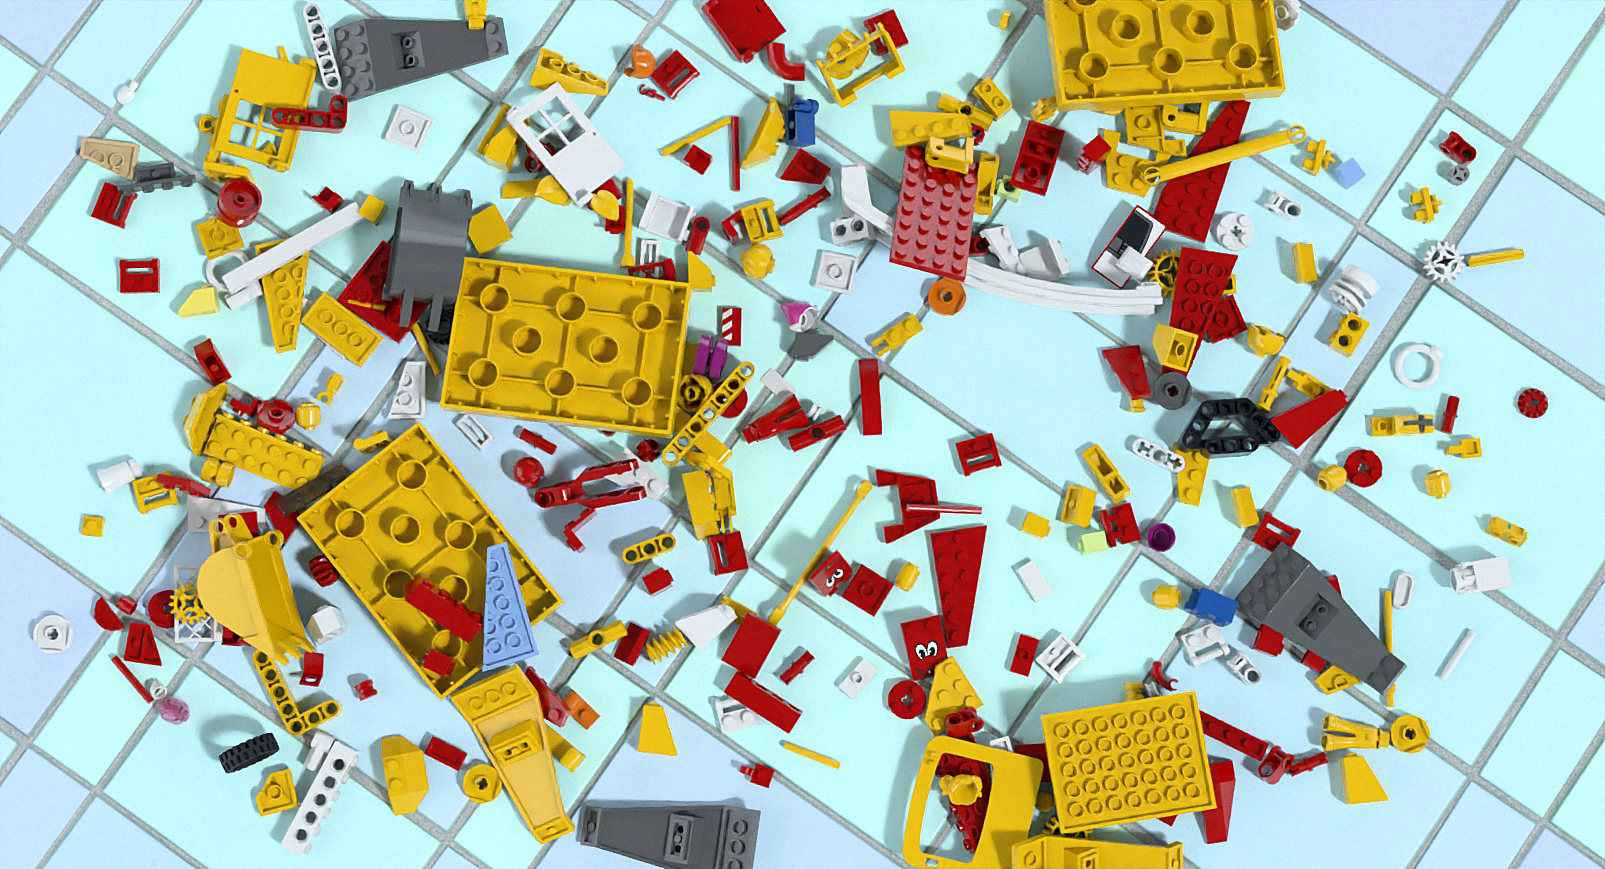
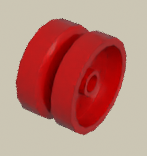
(238, 203)

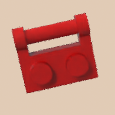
(892, 26)
(670, 69)
(108, 203)
(139, 283)
(976, 448)
(1269, 539)
(734, 553)

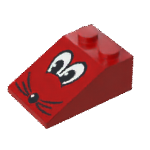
(830, 574)
(924, 645)

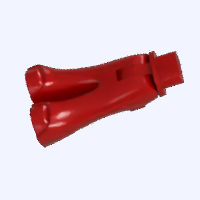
(767, 427)

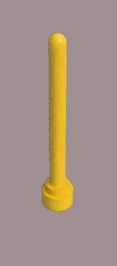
(627, 259)

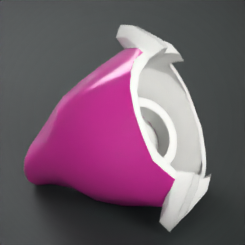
(800, 315)

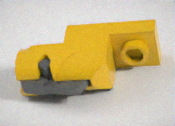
(1402, 425)

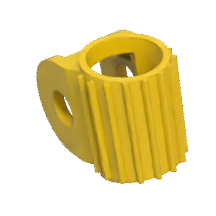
(852, 61)

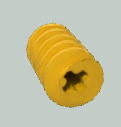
(665, 644)

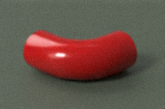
(781, 65)

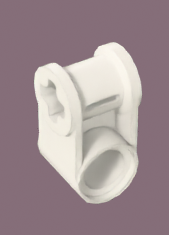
(1282, 205)
(1243, 668)

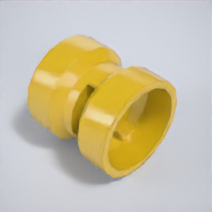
(1133, 691)

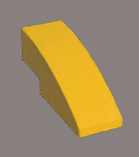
(1106, 473)

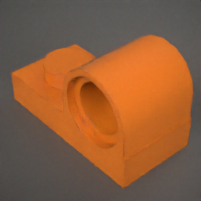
(581, 709)

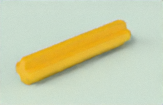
(1496, 257)

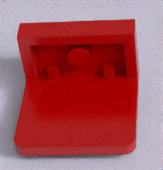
(572, 527)

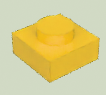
(93, 526)

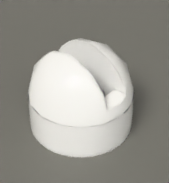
(160, 692)

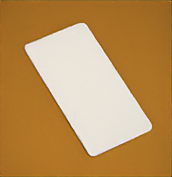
(777, 384)

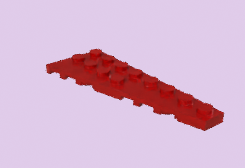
(1197, 293)

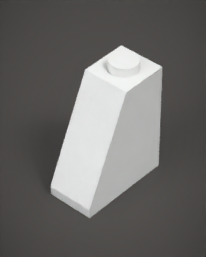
(706, 624)

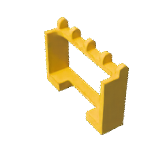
(889, 69)

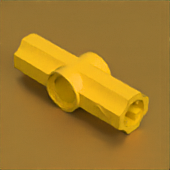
(953, 105)
(586, 644)

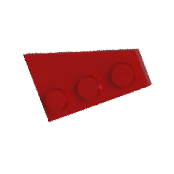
(552, 706)

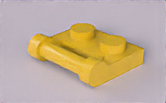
(755, 223)
(377, 441)
(149, 487)

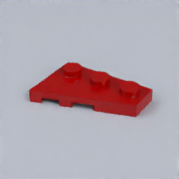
(1130, 369)

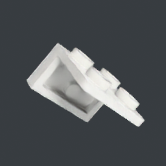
(1045, 261)

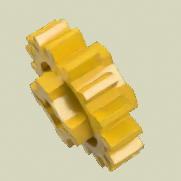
(185, 610)

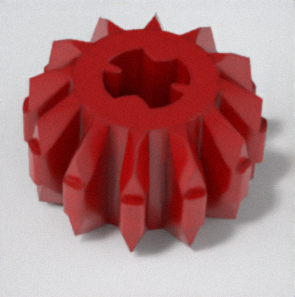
(323, 570)

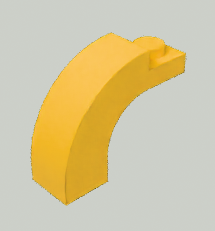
(986, 183)

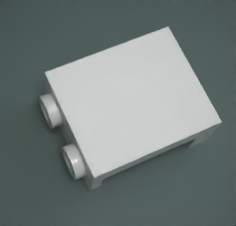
(667, 218)

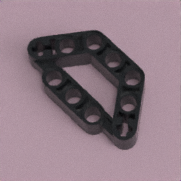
(1256, 439)

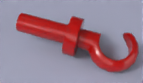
(652, 93)

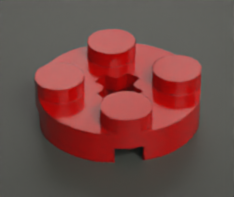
(737, 406)
(280, 424)
(1373, 471)
(156, 610)
(915, 692)

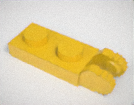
(898, 334)

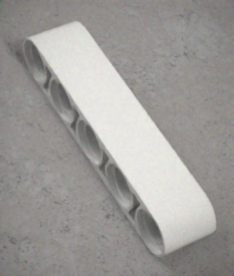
(323, 39)

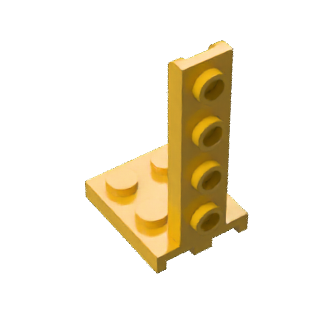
(217, 170)

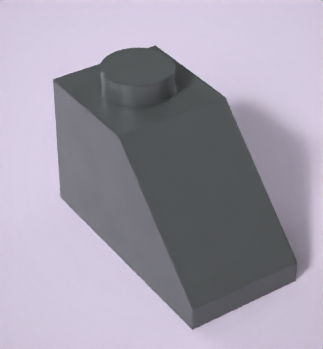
(810, 345)

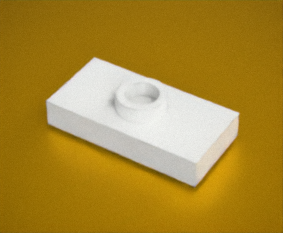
(858, 678)

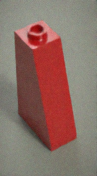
(1309, 416)

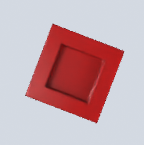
(698, 159)
(328, 200)

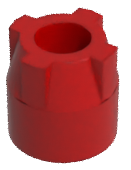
(127, 605)

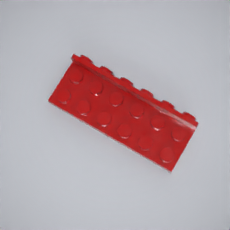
(969, 817)

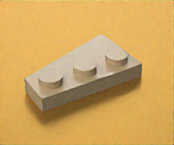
(112, 155)

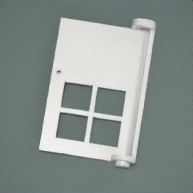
(579, 165)

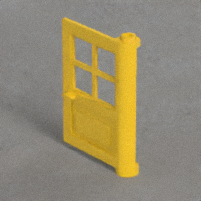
(270, 85)

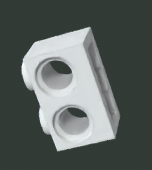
(852, 233)

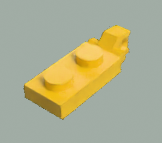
(1307, 383)

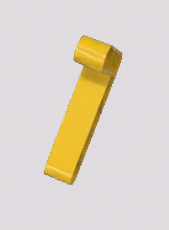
(288, 698)

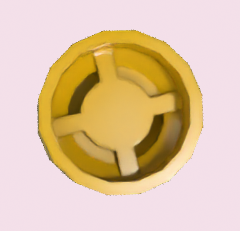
(216, 472)

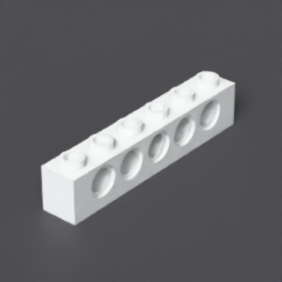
(291, 840)

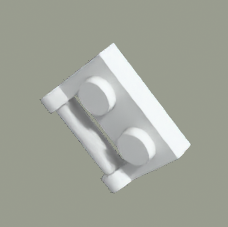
(1202, 638)
(1056, 653)
(736, 719)

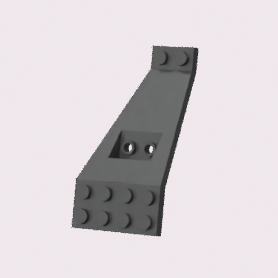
(378, 58)
(1289, 596)
(710, 838)

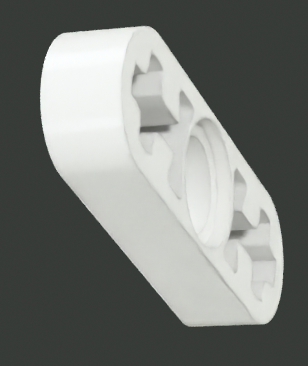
(1169, 466)

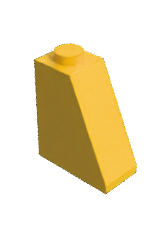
(656, 732)
(1360, 781)

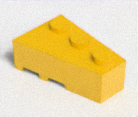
(701, 504)

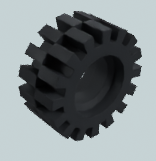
(435, 336)

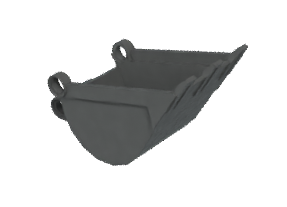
(428, 250)

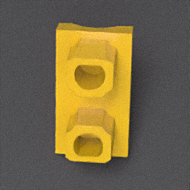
(1314, 165)
(1428, 203)

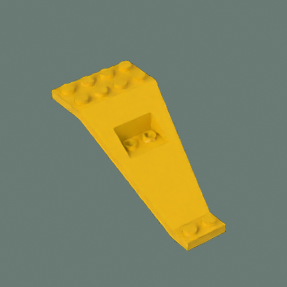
(504, 716)
(1067, 852)

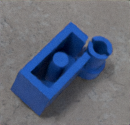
(801, 123)
(1211, 606)

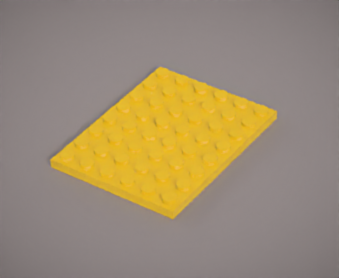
(1128, 762)

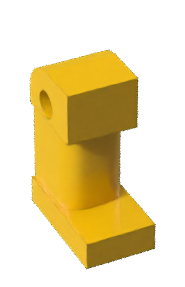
(1184, 121)
(949, 156)

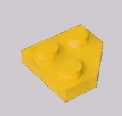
(707, 463)
(277, 793)

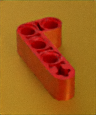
(308, 116)

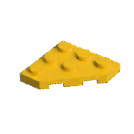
(948, 694)

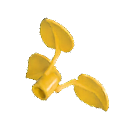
(603, 203)

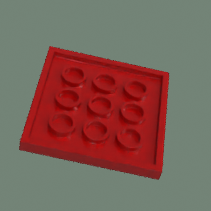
(368, 288)

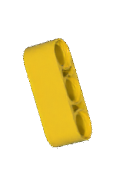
(656, 542)

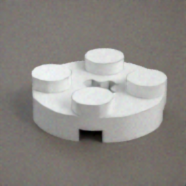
(1242, 223)
(63, 628)

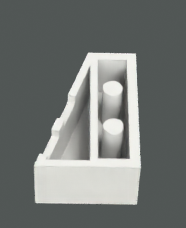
(644, 476)
(326, 625)

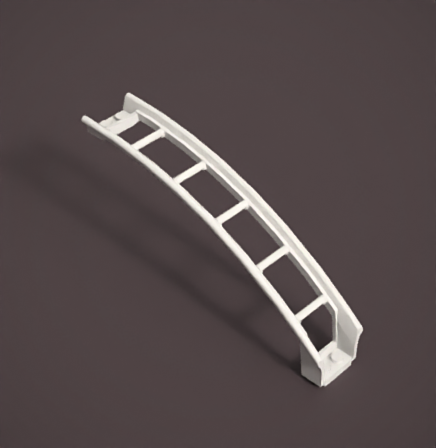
(1000, 282)

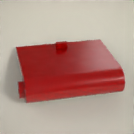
(743, 25)

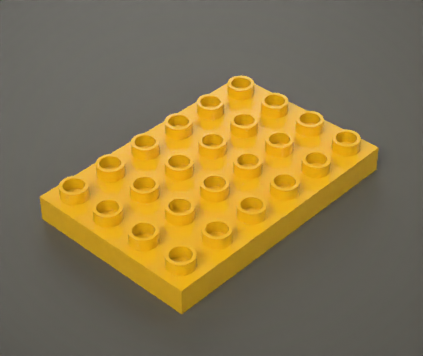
(1162, 52)
(567, 347)
(414, 518)

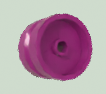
(714, 357)

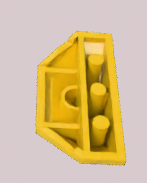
(766, 137)
(202, 417)
(404, 774)

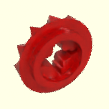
(1530, 411)

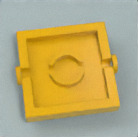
(219, 238)

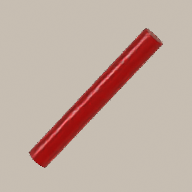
(132, 679)

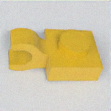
(333, 385)
(1467, 448)

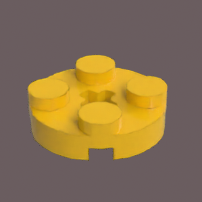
(1045, 109)
(1419, 738)
(473, 790)

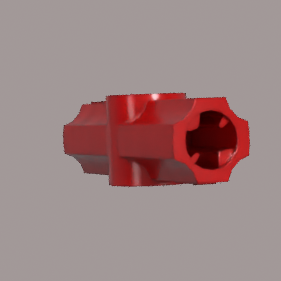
(805, 439)

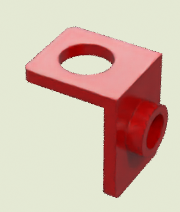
(312, 669)

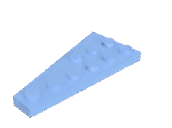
(506, 620)

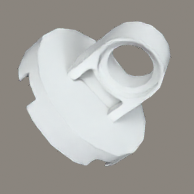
(1286, 13)

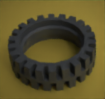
(249, 753)

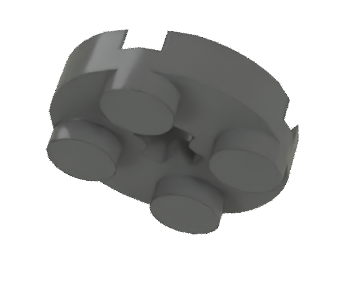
(1166, 381)

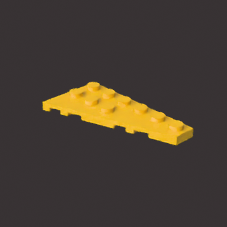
(284, 298)

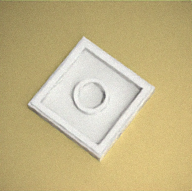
(409, 129)
(836, 272)

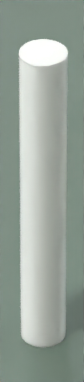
(1457, 655)

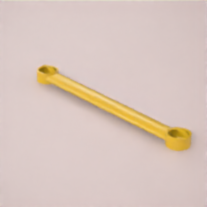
(1224, 155)
(860, 495)

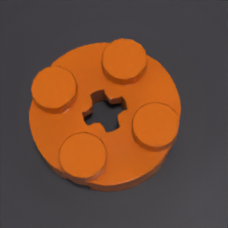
(956, 292)

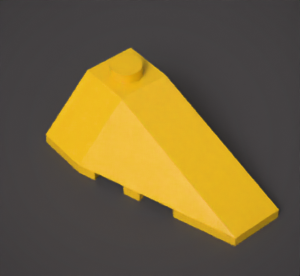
(552, 69)

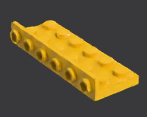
(262, 452)

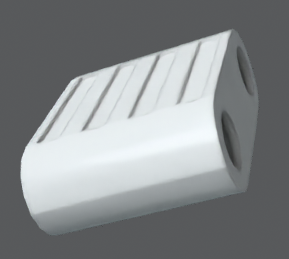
(1134, 263)

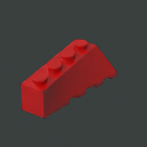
(443, 608)

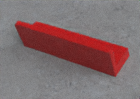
(763, 701)

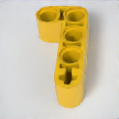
(564, 751)

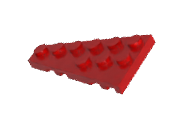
(957, 568)

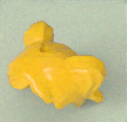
(962, 788)

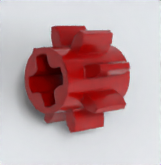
(648, 450)

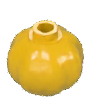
(757, 261)

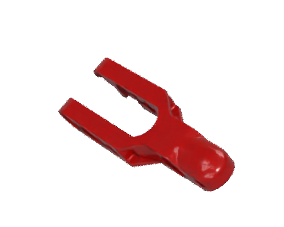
(572, 491)

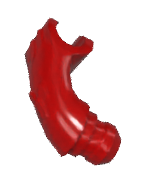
(1156, 673)

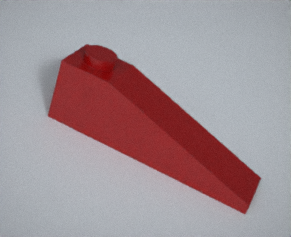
(1217, 820)

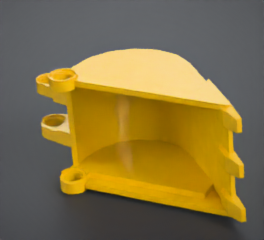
(250, 590)

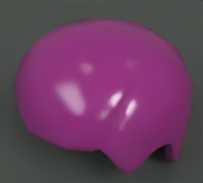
(1161, 537)

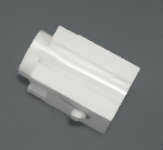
(1481, 575)

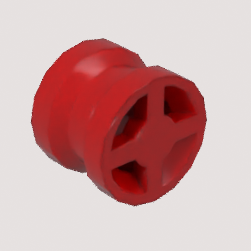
(366, 690)

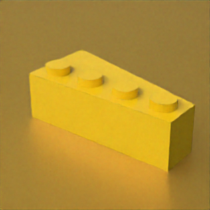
(916, 127)

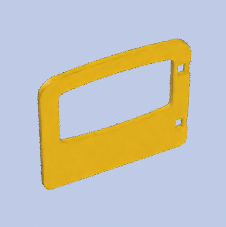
(1008, 812)

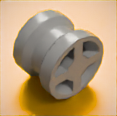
(1462, 173)

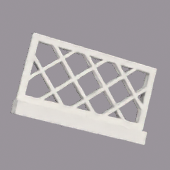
(216, 627)

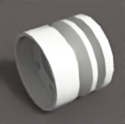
(1353, 289)

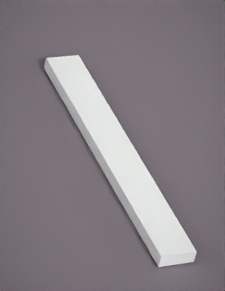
(293, 248)

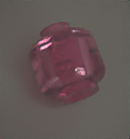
(174, 711)

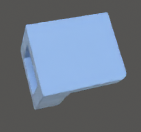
(1349, 173)

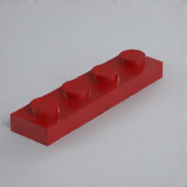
(1233, 736)

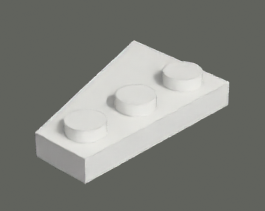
(1003, 245)
(411, 393)

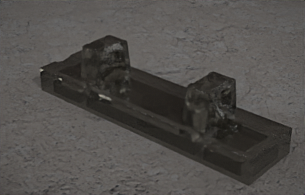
(311, 490)

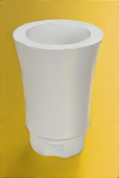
(119, 475)

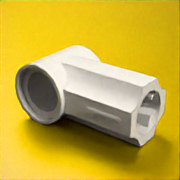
(250, 293)
(320, 749)

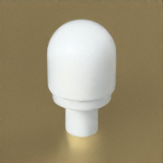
(127, 93)

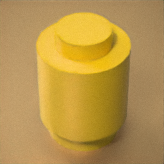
(907, 576)

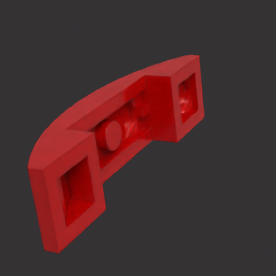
(870, 397)

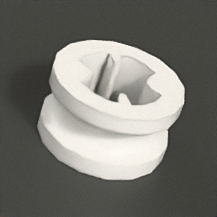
(814, 412)
(1151, 690)

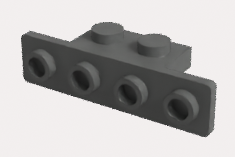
(156, 177)

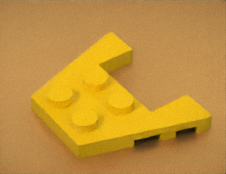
(1146, 131)
(1126, 171)

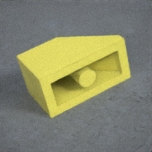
(200, 303)

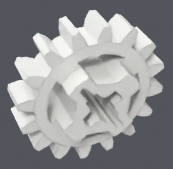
(1445, 270)

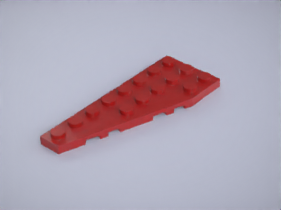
(1191, 199)

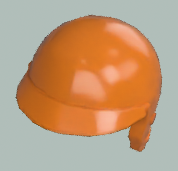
(642, 62)

